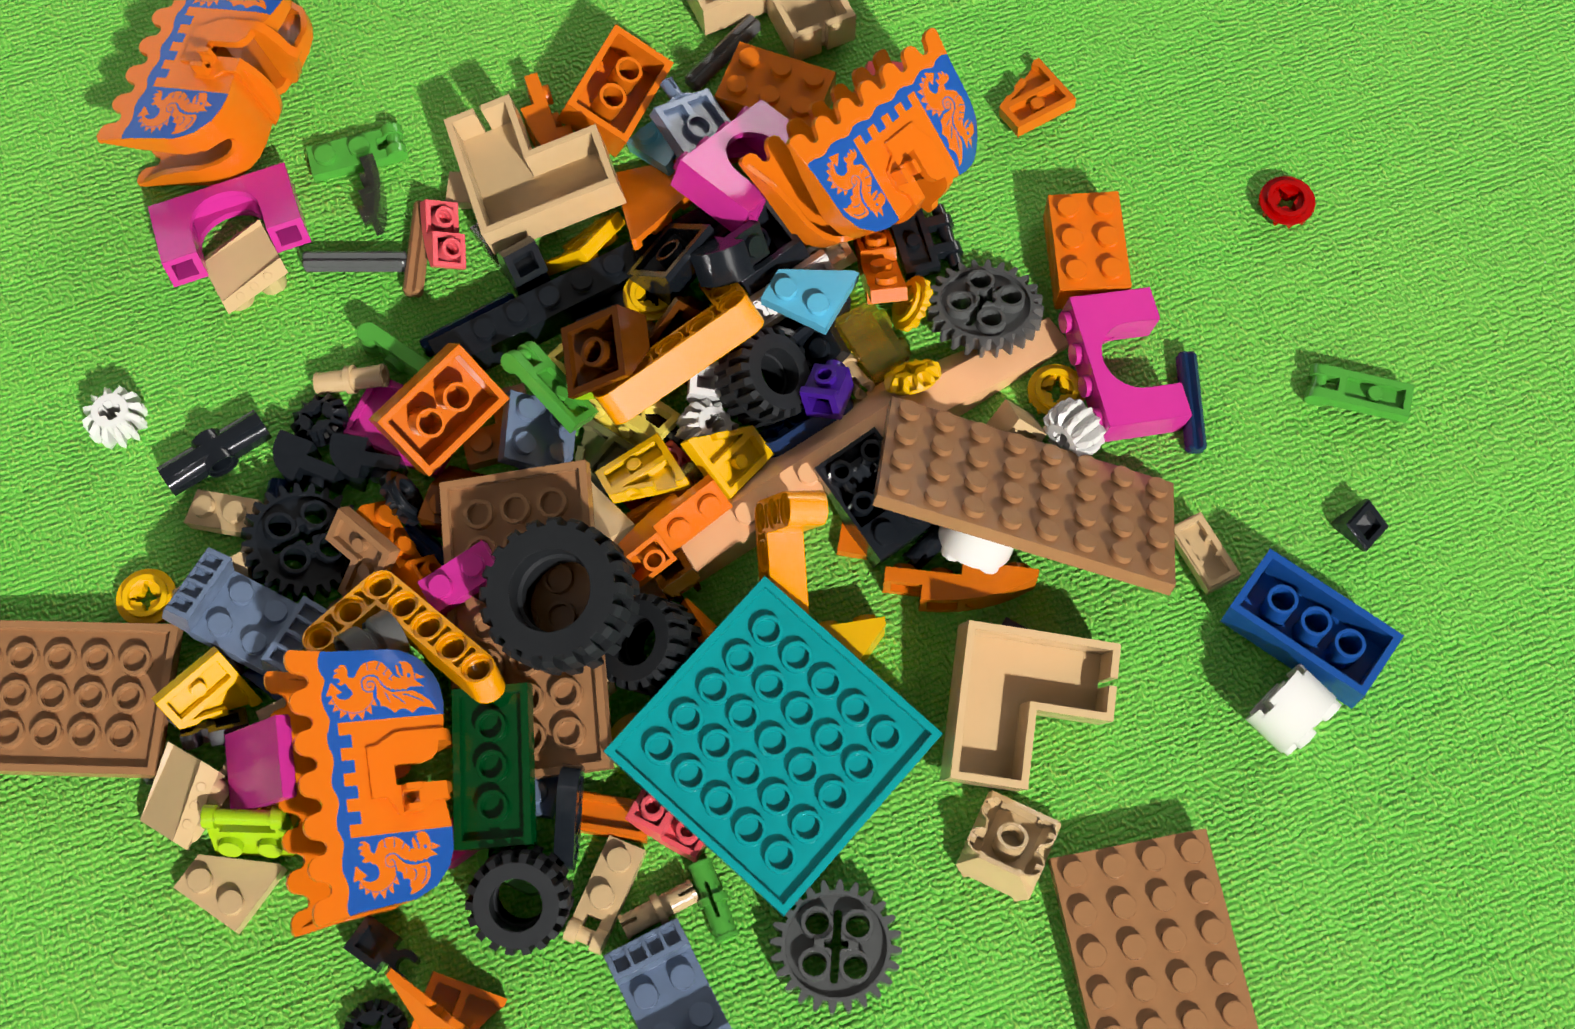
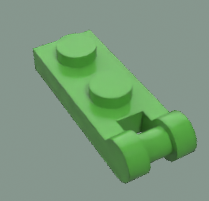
(342, 155)
(396, 354)
(548, 385)
(1360, 392)

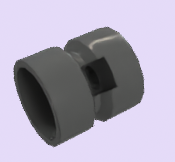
(377, 633)

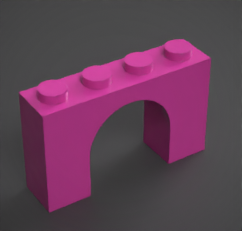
(712, 181)
(186, 219)
(1123, 408)

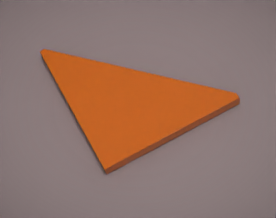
(650, 201)

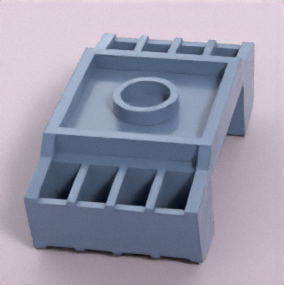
(239, 614)
(665, 981)

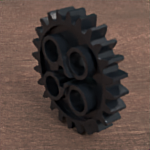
(289, 513)

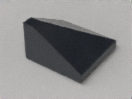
(1361, 524)

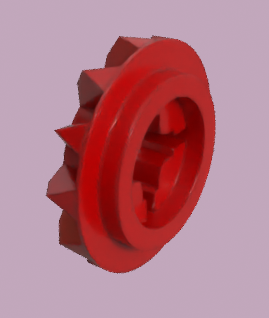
(1288, 189)

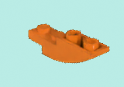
(538, 120)
(879, 268)
(670, 526)
(409, 564)
(966, 591)

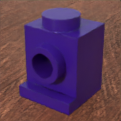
(828, 382)

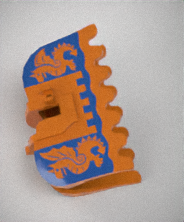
(210, 87)
(874, 152)
(354, 733)

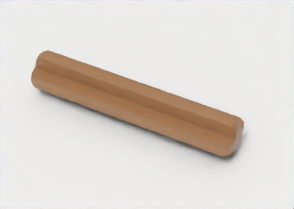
(416, 257)

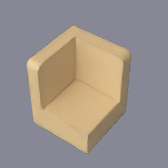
(1017, 420)

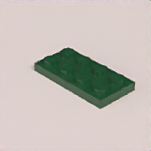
(494, 770)

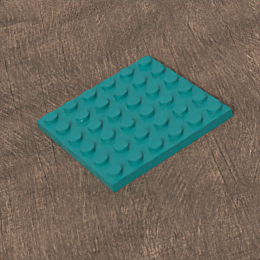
(773, 745)

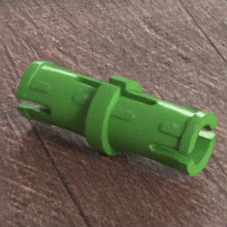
(703, 874)

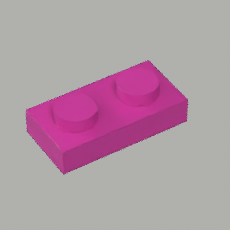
(457, 579)

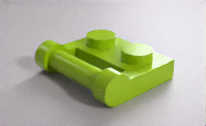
(246, 831)

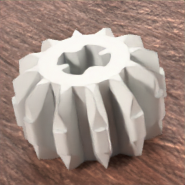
(115, 417)
(703, 420)
(1074, 427)

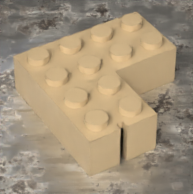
(799, 23)
(528, 189)
(1006, 680)

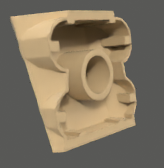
(246, 268)
(179, 794)
(1008, 846)

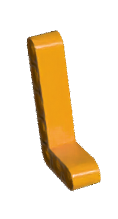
(684, 353)
(780, 538)
(425, 630)

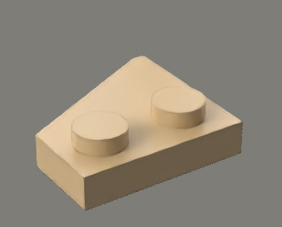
(229, 887)

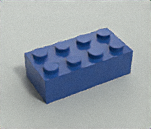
(1312, 626)

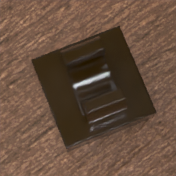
(678, 577)

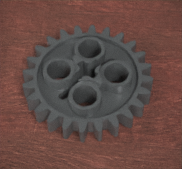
(985, 308)
(872, 949)

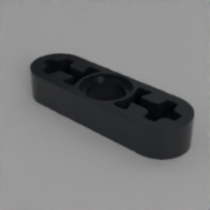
(568, 815)

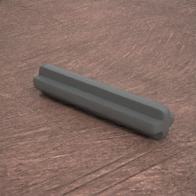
(722, 53)
(354, 261)

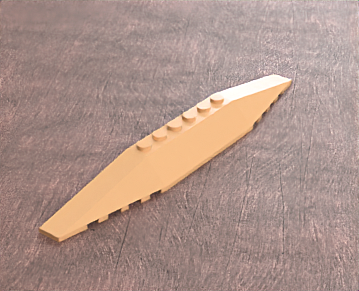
(962, 386)

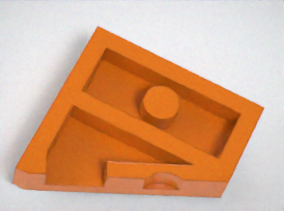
(1035, 100)

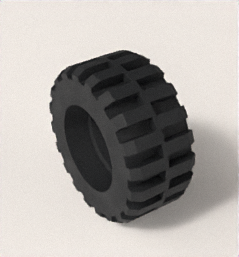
(521, 567)

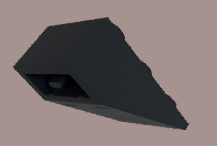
(850, 484)

